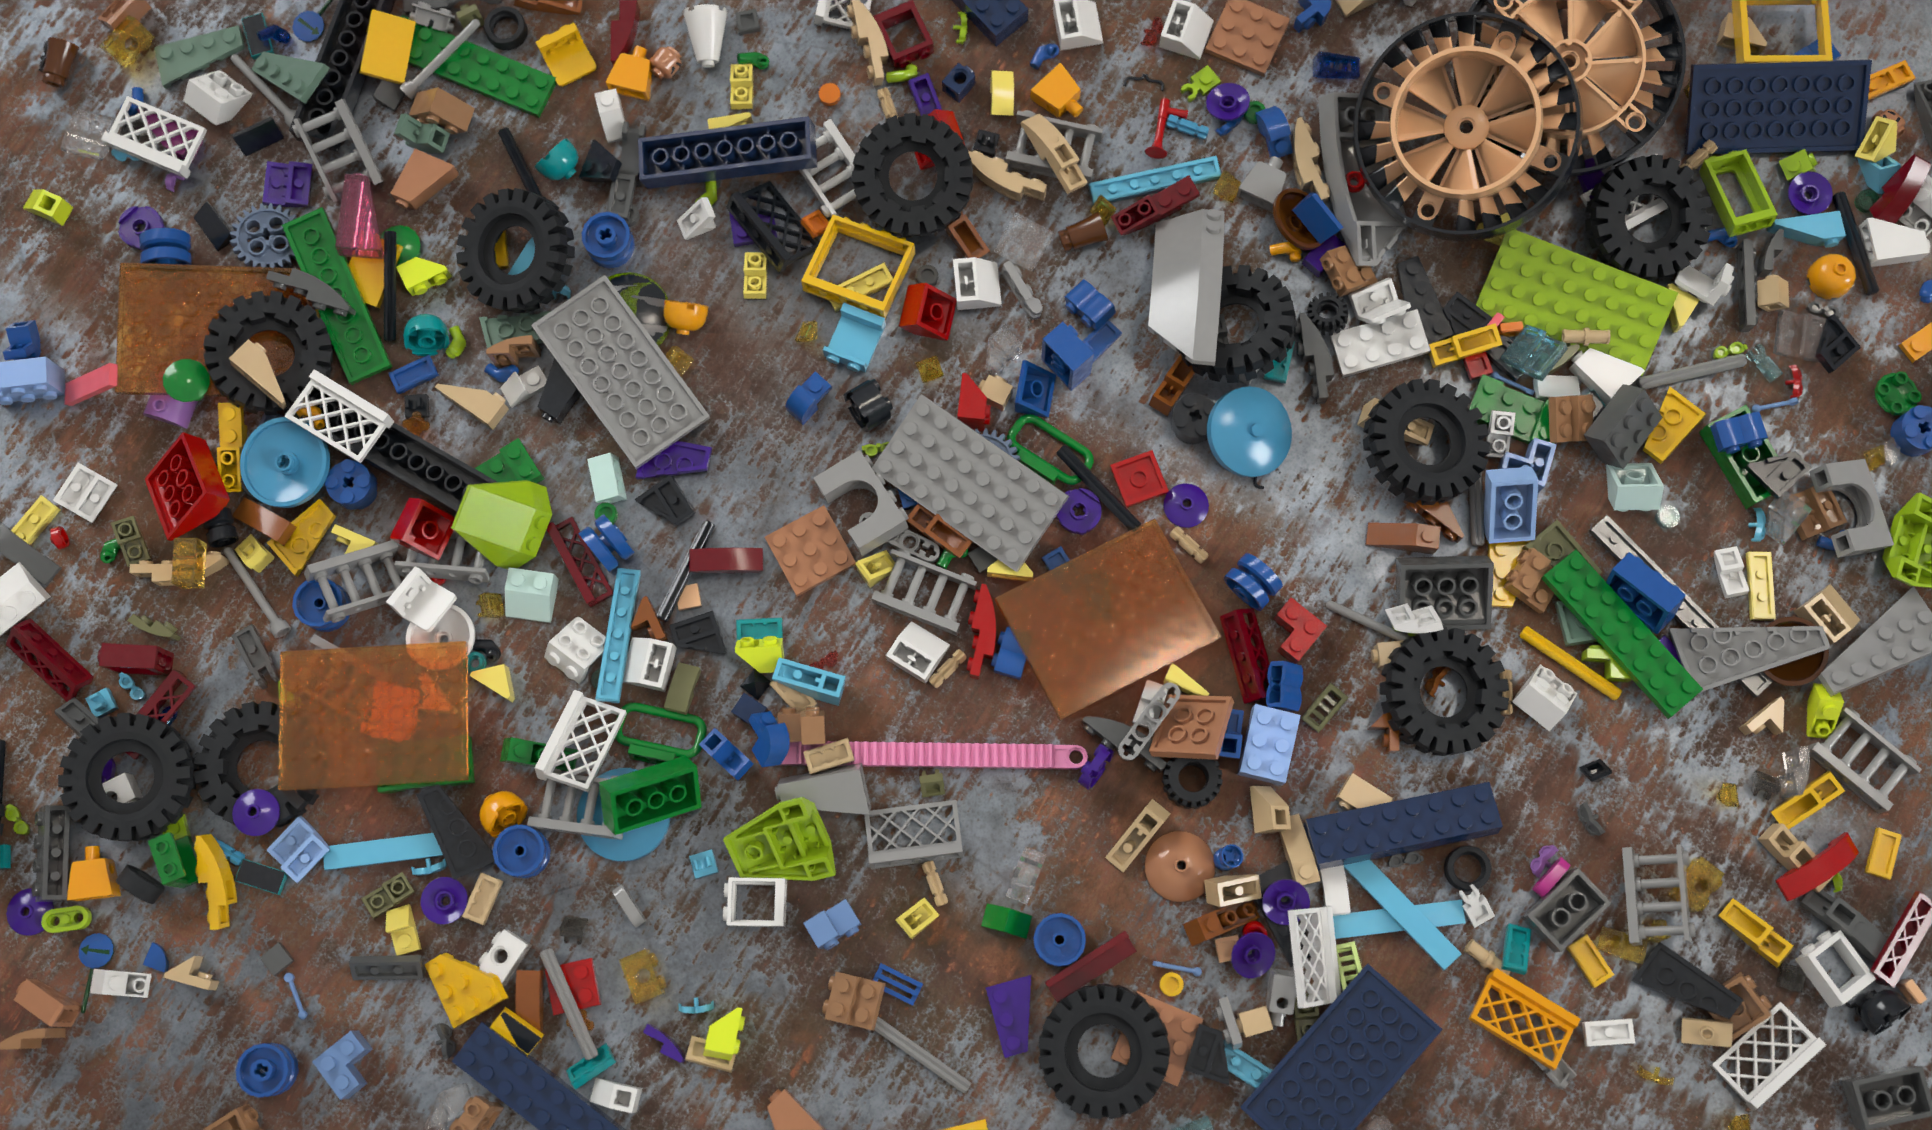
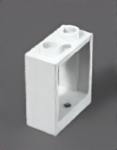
(730, 891)
(1819, 977)

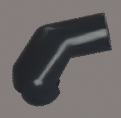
(488, 647)

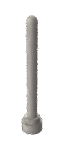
(252, 76)
(411, 87)
(1366, 621)
(278, 626)

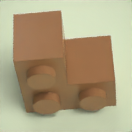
(443, 109)
(805, 725)

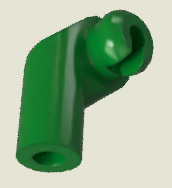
(755, 58)

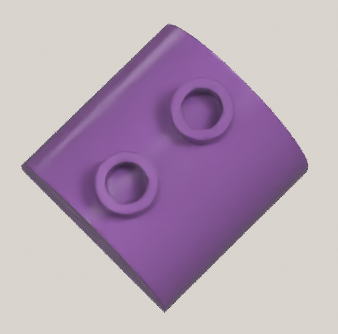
(170, 410)

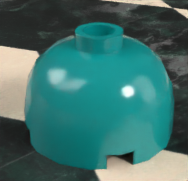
(559, 161)
(425, 335)

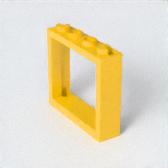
(1741, 32)
(865, 233)

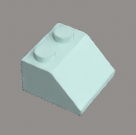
(1634, 487)
(530, 595)

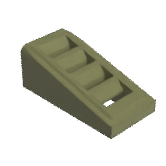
(1331, 712)

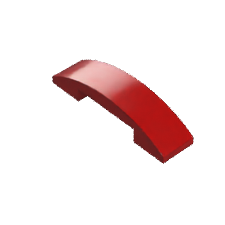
(1819, 868)

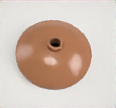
(1162, 867)

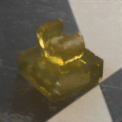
(490, 605)

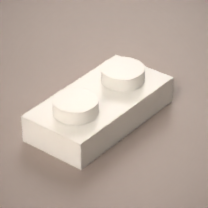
(1608, 1032)

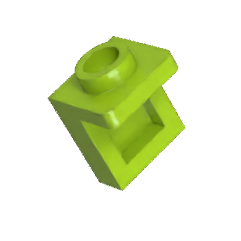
(1797, 164)

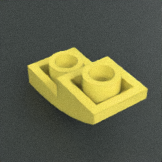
(741, 86)
(1002, 93)
(755, 275)

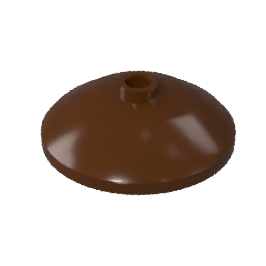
(1288, 222)
(1800, 670)

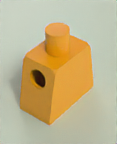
(632, 75)
(1057, 93)
(93, 877)

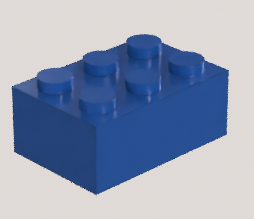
(1067, 355)
(1645, 592)

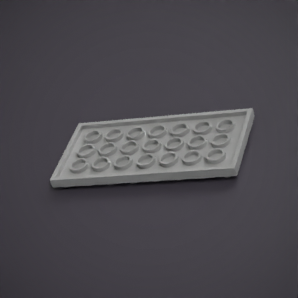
(620, 371)
(970, 483)

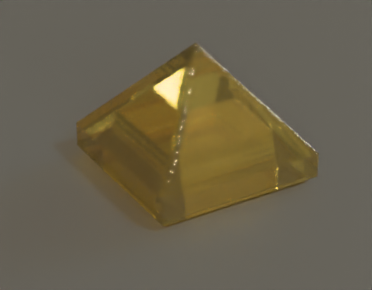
(1104, 208)
(807, 332)
(929, 369)
(1875, 457)
(1728, 795)
(1656, 939)
(1740, 1122)

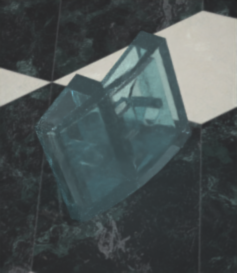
(1534, 352)

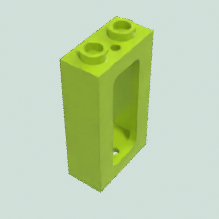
(1752, 187)

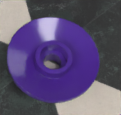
(1225, 95)
(1818, 189)
(1186, 516)
(266, 816)
(433, 897)
(1276, 909)
(31, 923)
(1260, 958)

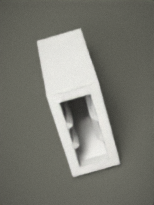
(1892, 243)
(1603, 372)

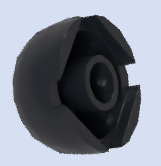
(1883, 1009)

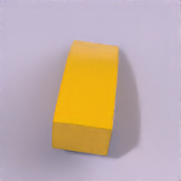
(1464, 345)
(1813, 799)
(1755, 933)

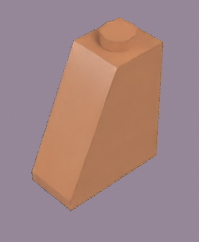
(422, 179)
(47, 1003)
(790, 1114)

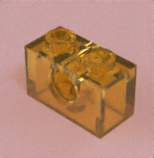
(115, 42)
(189, 563)
(1710, 878)
(632, 966)

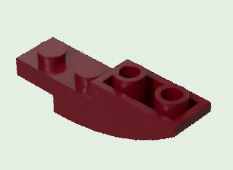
(1155, 208)

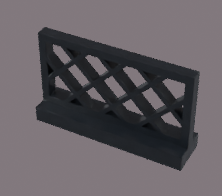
(761, 232)

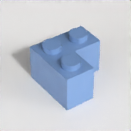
(1538, 456)
(833, 924)
(338, 1064)

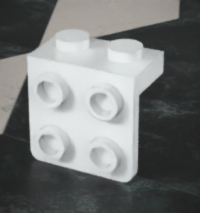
(1704, 287)
(1377, 302)
(421, 600)
(575, 649)

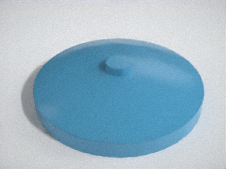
(1249, 432)
(284, 463)
(634, 843)

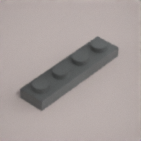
(1746, 291)

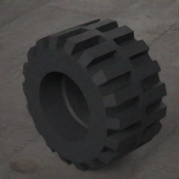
(1192, 799)

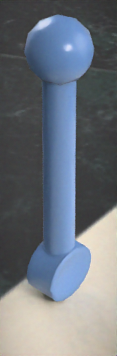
(1495, 375)
(1757, 408)
(1196, 971)
(289, 977)

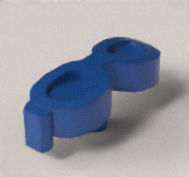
(1225, 129)

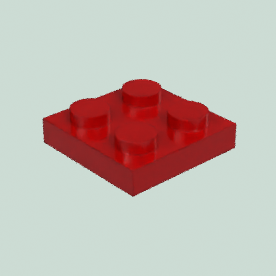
(1139, 478)
(582, 983)

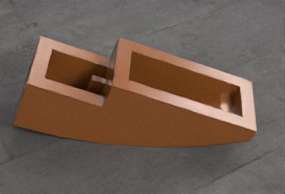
(568, 7)
(966, 237)
(1172, 387)
(264, 521)
(938, 531)
(530, 997)

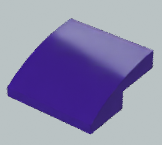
(287, 184)

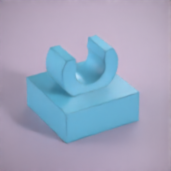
(102, 703)
(704, 864)

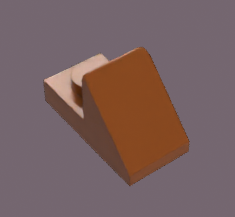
(647, 616)
(1390, 738)

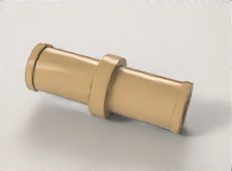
(1586, 336)
(1486, 958)

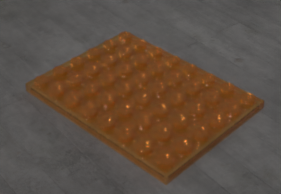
(168, 313)
(1107, 619)
(373, 716)

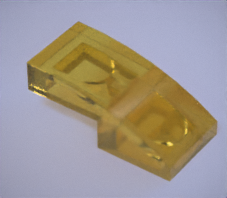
(1617, 944)

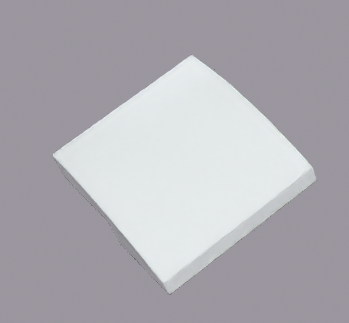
(85, 492)
(1415, 621)

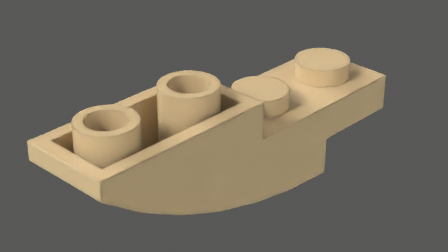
(869, 36)
(1058, 152)
(1304, 161)
(996, 175)
(162, 573)

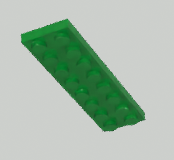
(483, 71)
(352, 336)
(1622, 634)

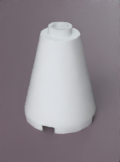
(706, 32)

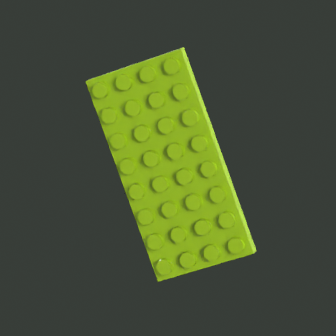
(1572, 292)

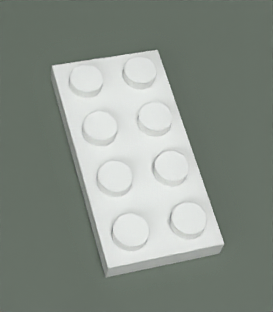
(1380, 345)

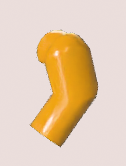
(1287, 248)
(318, 424)

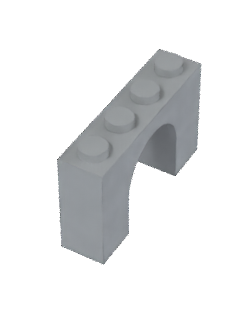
(857, 473)
(1856, 483)

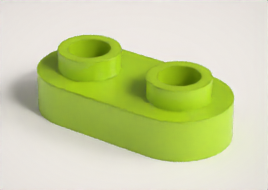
(68, 919)

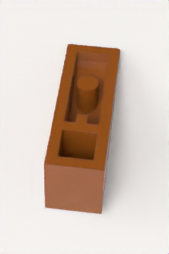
(1404, 536)

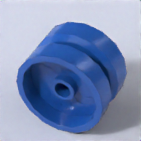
(608, 240)
(165, 246)
(609, 540)
(1253, 581)
(311, 605)
(509, 845)
(1073, 943)
(253, 1073)

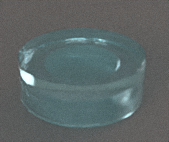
(1667, 516)

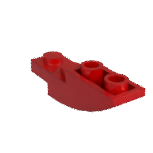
(984, 623)

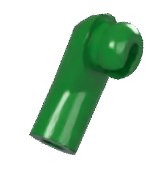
(109, 551)
(946, 557)

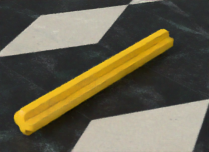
(1570, 663)

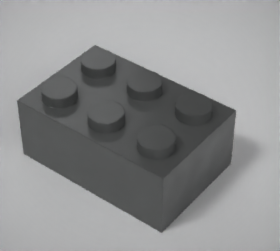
(1623, 426)
(1566, 910)
(1888, 1097)

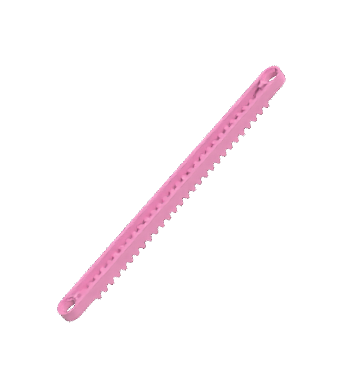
(951, 755)

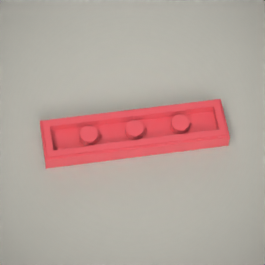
(91, 384)

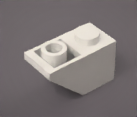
(120, 983)
(615, 1095)

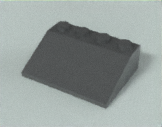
(1454, 586)

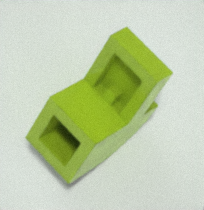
(1612, 670)

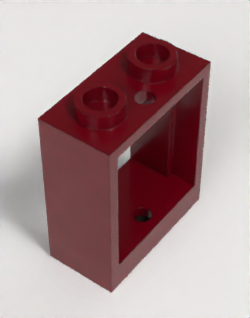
(896, 16)
(135, 659)

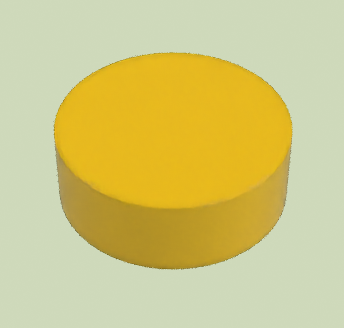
(1171, 984)

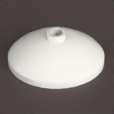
(454, 625)

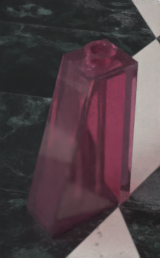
(358, 222)

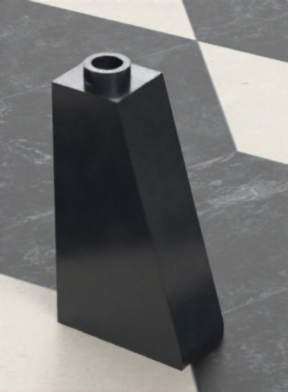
(558, 395)

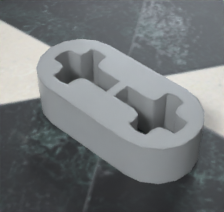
(629, 905)

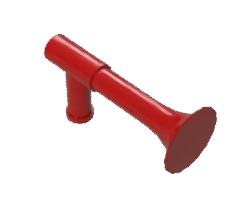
(1156, 150)

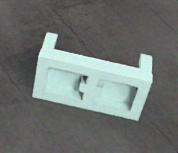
(607, 478)

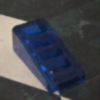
(1322, 66)

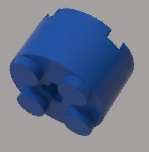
(1914, 431)
(348, 473)

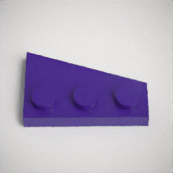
(675, 460)
(1011, 1013)

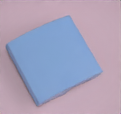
(298, 849)

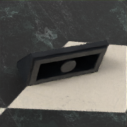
(258, 136)
(213, 226)

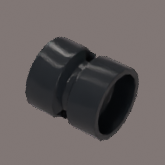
(220, 530)

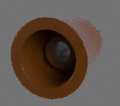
(58, 61)
(1083, 233)

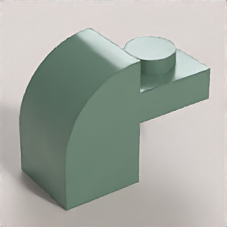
(421, 136)

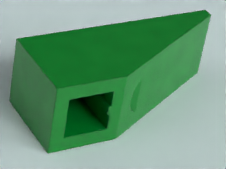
(528, 753)

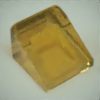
(1227, 186)
(679, 359)

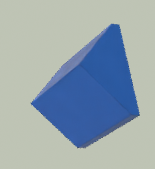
(1317, 217)
(1034, 390)

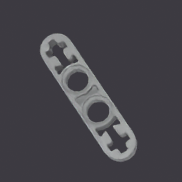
(897, 542)
(1150, 722)

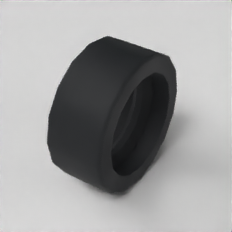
(499, 14)
(1477, 853)
(140, 884)

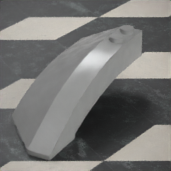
(1366, 224)
(1188, 283)

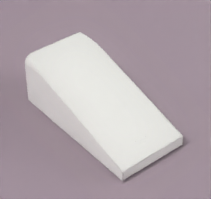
(1556, 386)

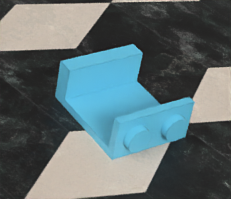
(855, 338)

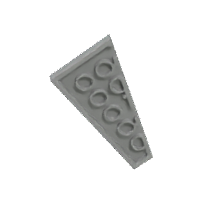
(1890, 643)
(1733, 653)

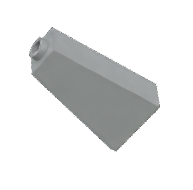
(831, 790)

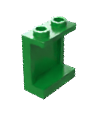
(174, 860)

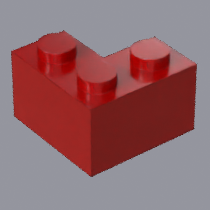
(1303, 628)

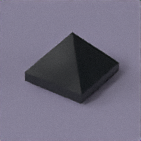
(756, 684)
(1596, 770)

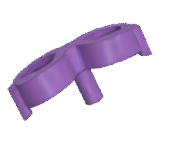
(170, 181)
(1538, 864)

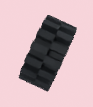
(1328, 303)

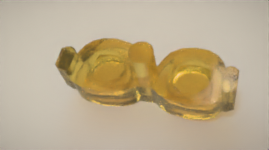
(1654, 1077)

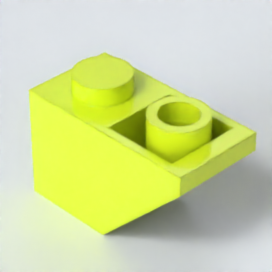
(48, 206)
(422, 274)
(760, 653)
(1822, 712)
(722, 1036)

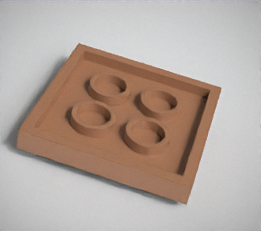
(1247, 35)
(810, 550)
(1193, 727)
(1181, 1033)

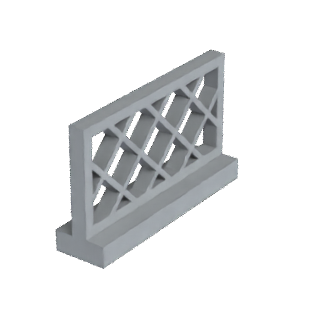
(913, 854)

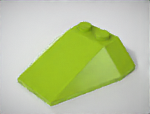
(504, 520)
(1911, 533)
(783, 843)

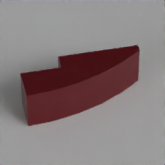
(625, 29)
(1901, 190)
(726, 560)

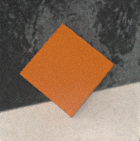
(815, 223)
(1510, 329)

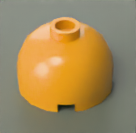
(1831, 276)
(684, 316)
(501, 811)

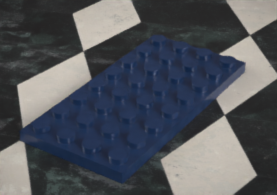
(1778, 106)
(1344, 1060)

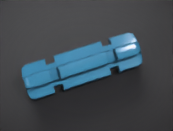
(1187, 127)
(233, 856)

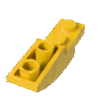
(232, 440)
(216, 872)

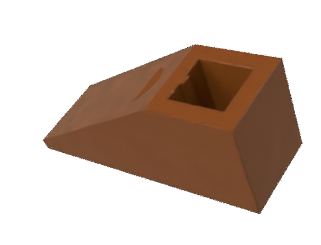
(1438, 515)
(1220, 921)

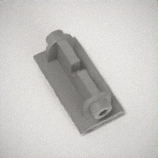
(441, 18)
(1561, 1074)

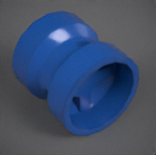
(1233, 857)

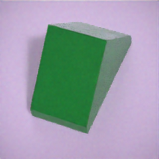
(1006, 920)

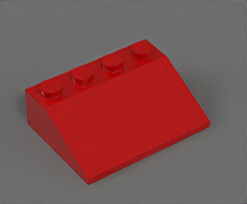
(186, 486)

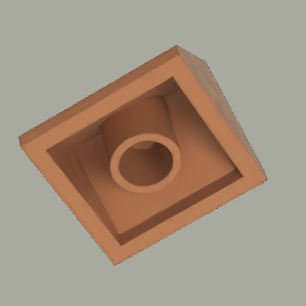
(120, 9)

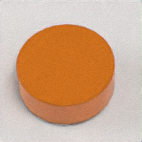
(829, 94)

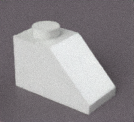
(610, 114)

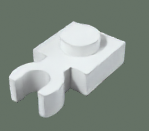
(1476, 907)

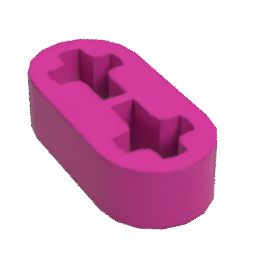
(1551, 877)

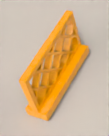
(1527, 1000)

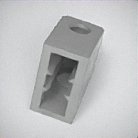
(1263, 183)
(1280, 984)

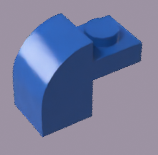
(1314, 12)
(1276, 130)
(23, 341)
(804, 398)
(1233, 738)
(772, 739)
(726, 754)

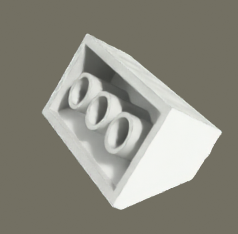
(18, 596)

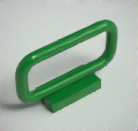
(1038, 464)
(658, 753)

